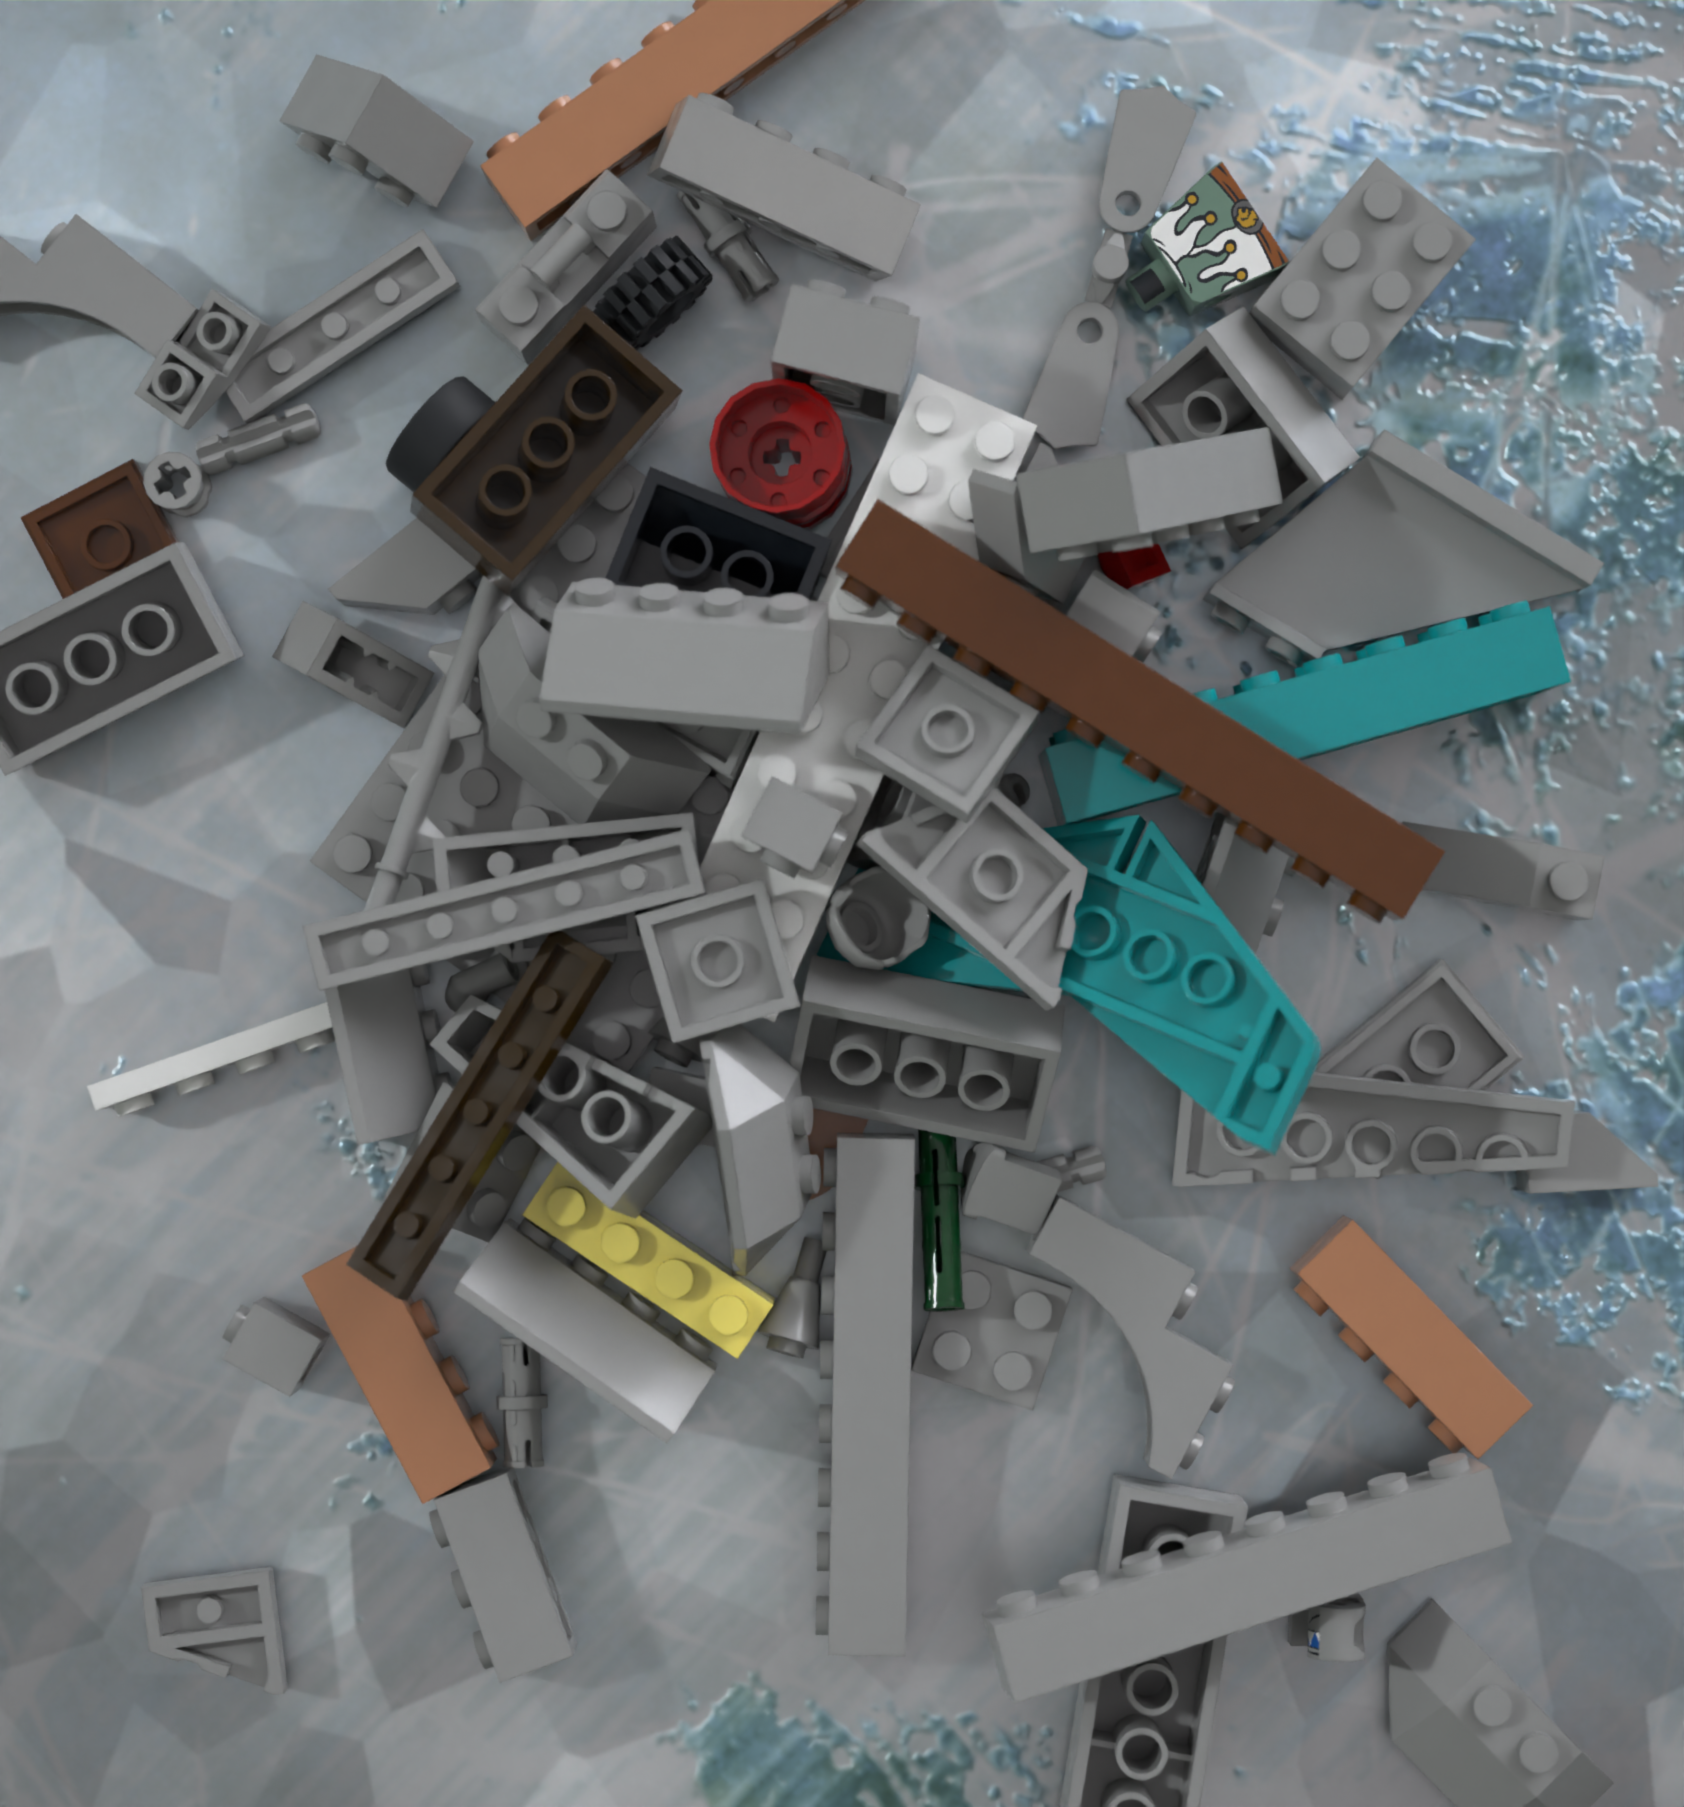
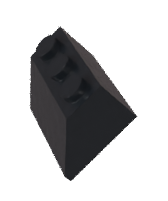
(712, 542)

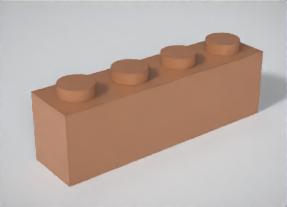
(1410, 1337)
(405, 1378)

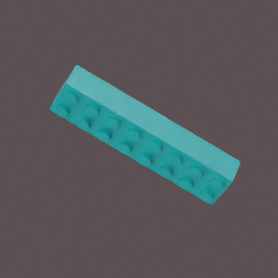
(1339, 704)

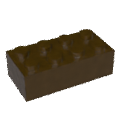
(545, 450)

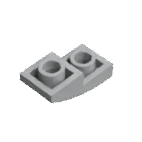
(205, 362)

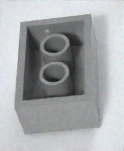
(1360, 278)
(847, 349)

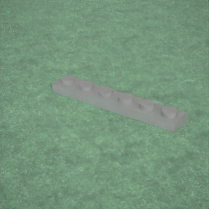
(504, 909)

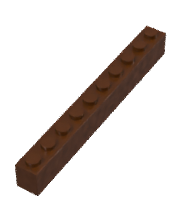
(1138, 713)

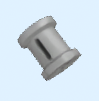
(159, 482)

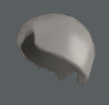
(876, 920)

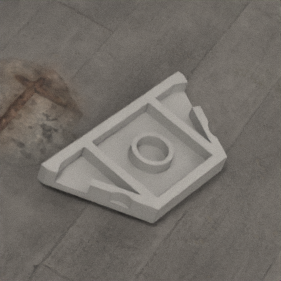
(993, 884)

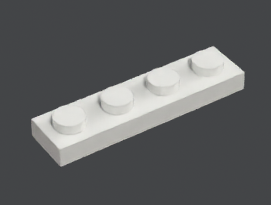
(194, 1068)

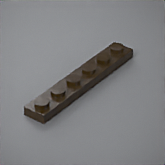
(479, 1114)

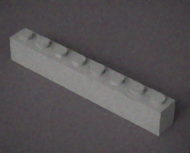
(870, 1394)
(1244, 1576)

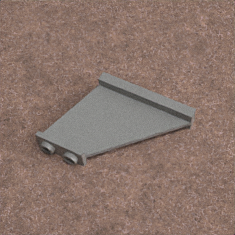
(1391, 554)

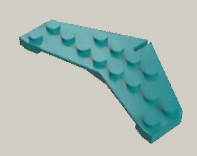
(1164, 977)

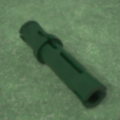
(940, 1221)

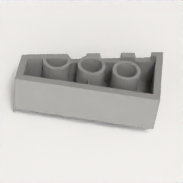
(593, 1117)

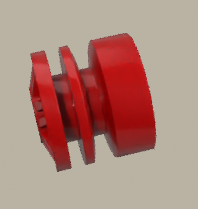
(774, 420)

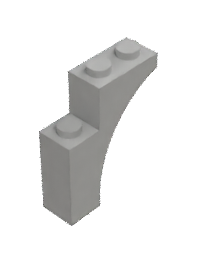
(93, 282)
(1141, 1294)

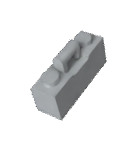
(567, 266)

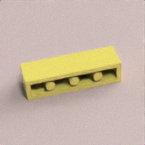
(653, 1262)

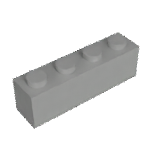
(784, 187)

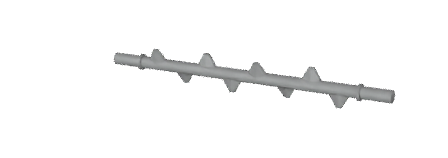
(451, 721)

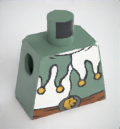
(1206, 248)

